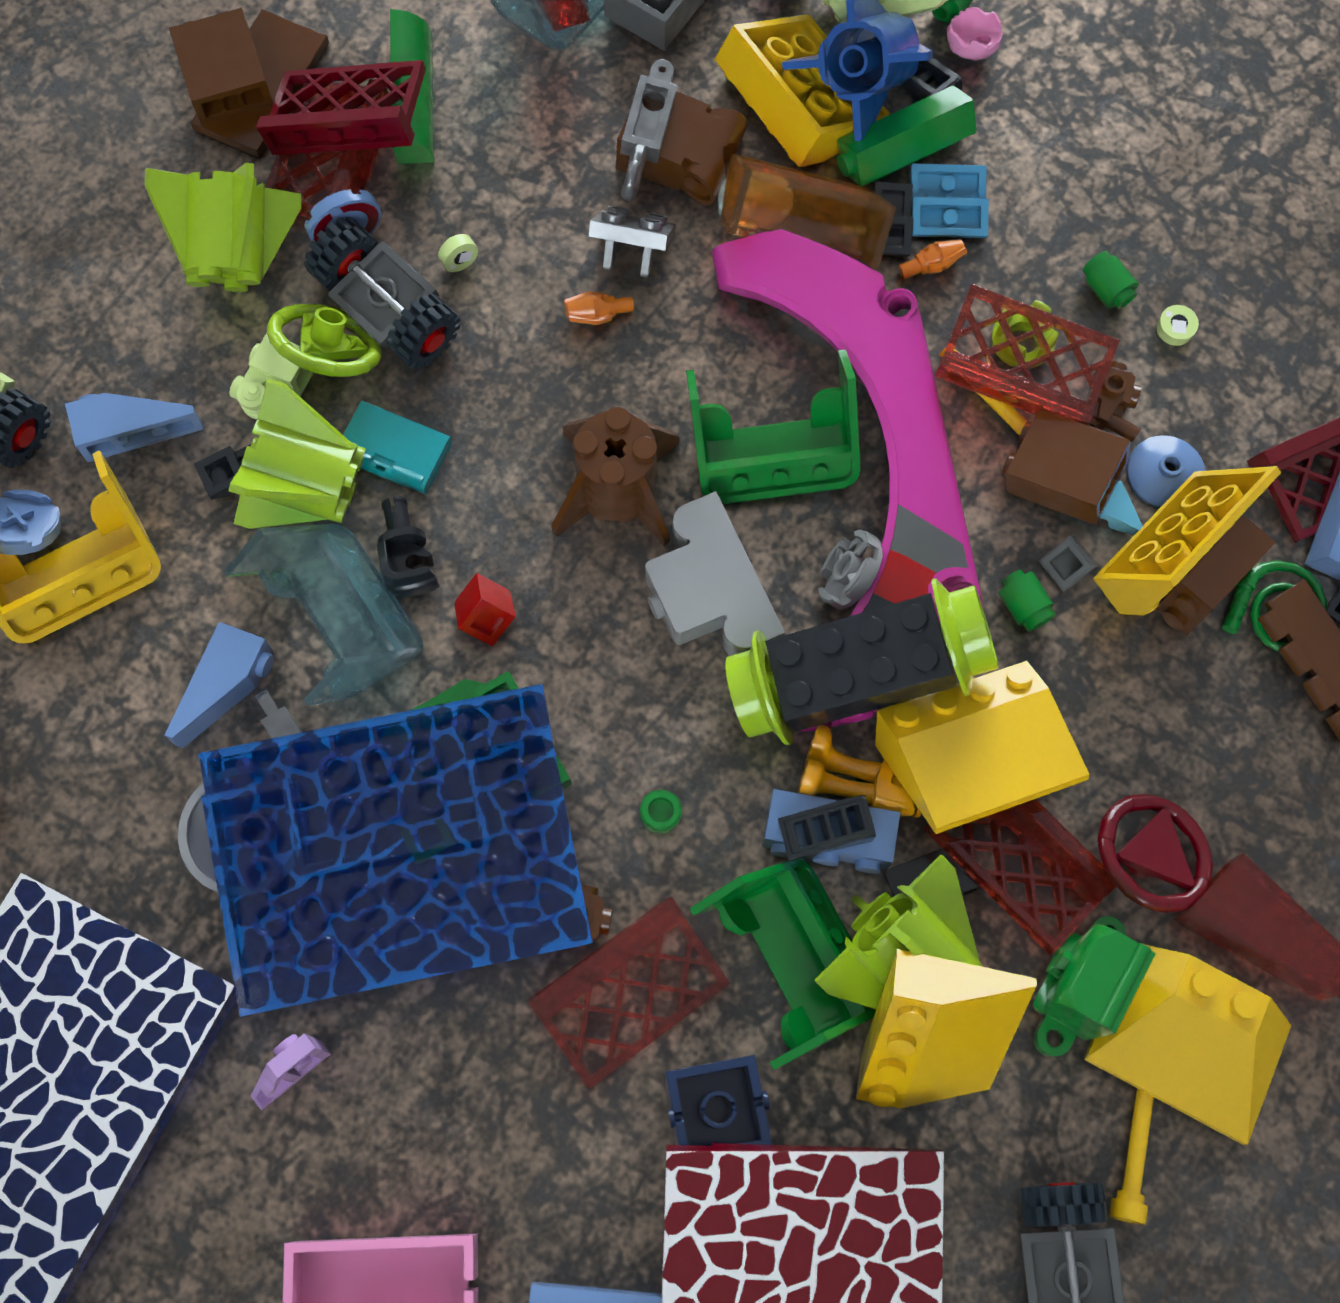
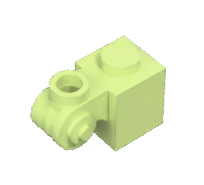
(266, 364)

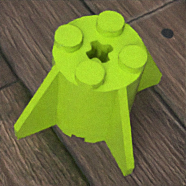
(222, 225)
(296, 467)
(922, 920)

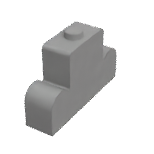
(709, 581)

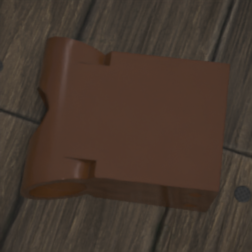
(693, 148)

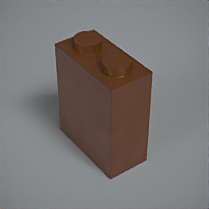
(220, 65)
(1066, 466)
(1215, 575)

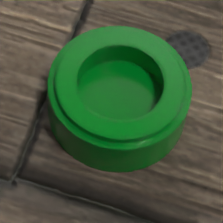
(660, 811)

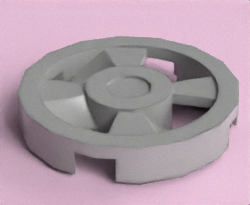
(849, 573)

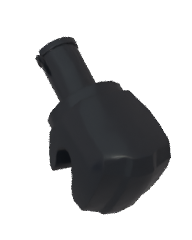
(401, 551)

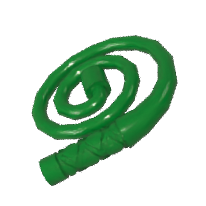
(1247, 586)

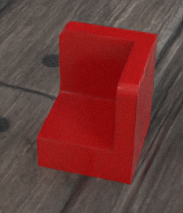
(484, 609)

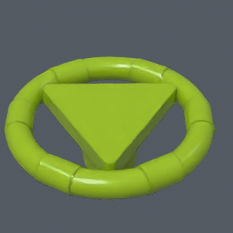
(324, 341)

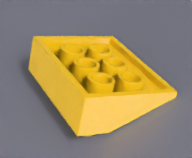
(790, 102)
(1179, 536)
(981, 749)
(939, 1030)

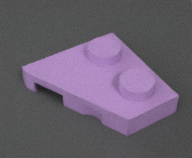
(292, 1061)

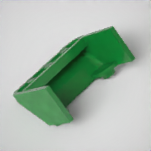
(779, 456)
(799, 940)

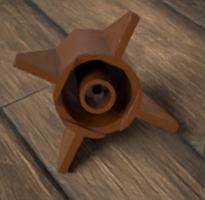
(615, 471)

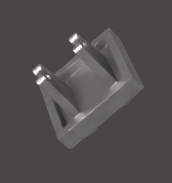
(619, 226)

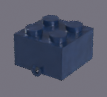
(718, 1103)

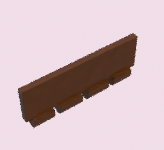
(1311, 644)

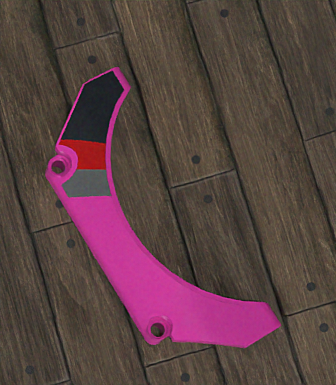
(891, 358)

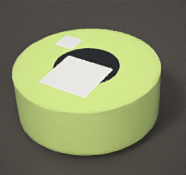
(458, 252)
(1177, 325)

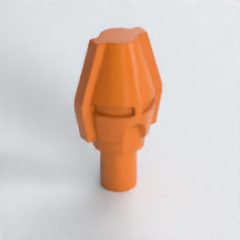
(934, 258)
(596, 307)

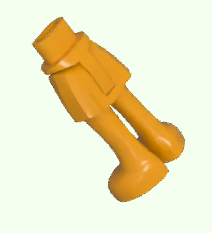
(882, 791)

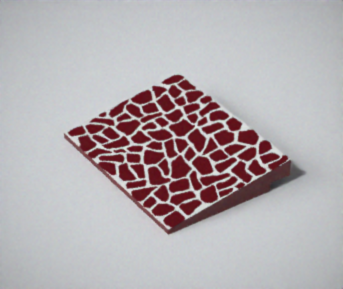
(802, 1224)

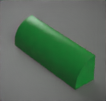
(410, 42)

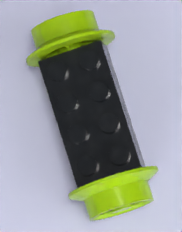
(861, 663)

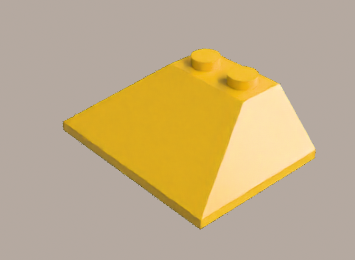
(1197, 1043)

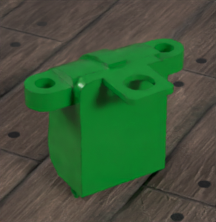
(1089, 985)

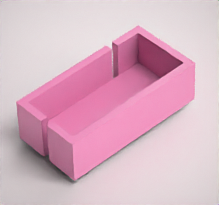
(382, 1270)

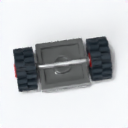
(382, 293)
(1069, 1262)

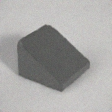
(1068, 563)

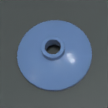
(1147, 468)

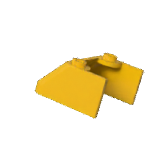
(82, 573)

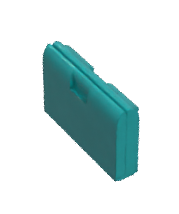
(398, 447)

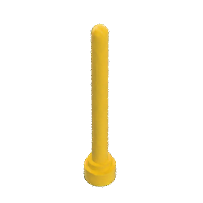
(1129, 1202)

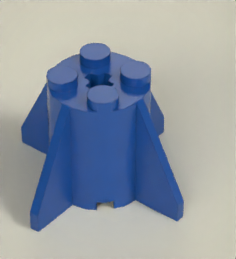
(866, 58)

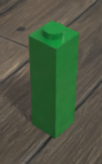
(907, 136)

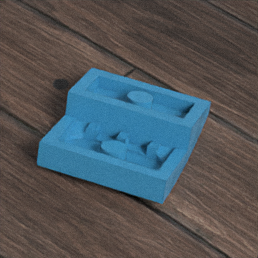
(949, 200)

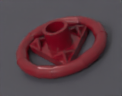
(1155, 853)

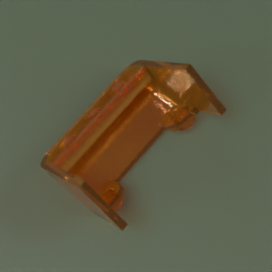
(806, 204)

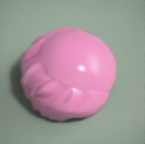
(975, 34)

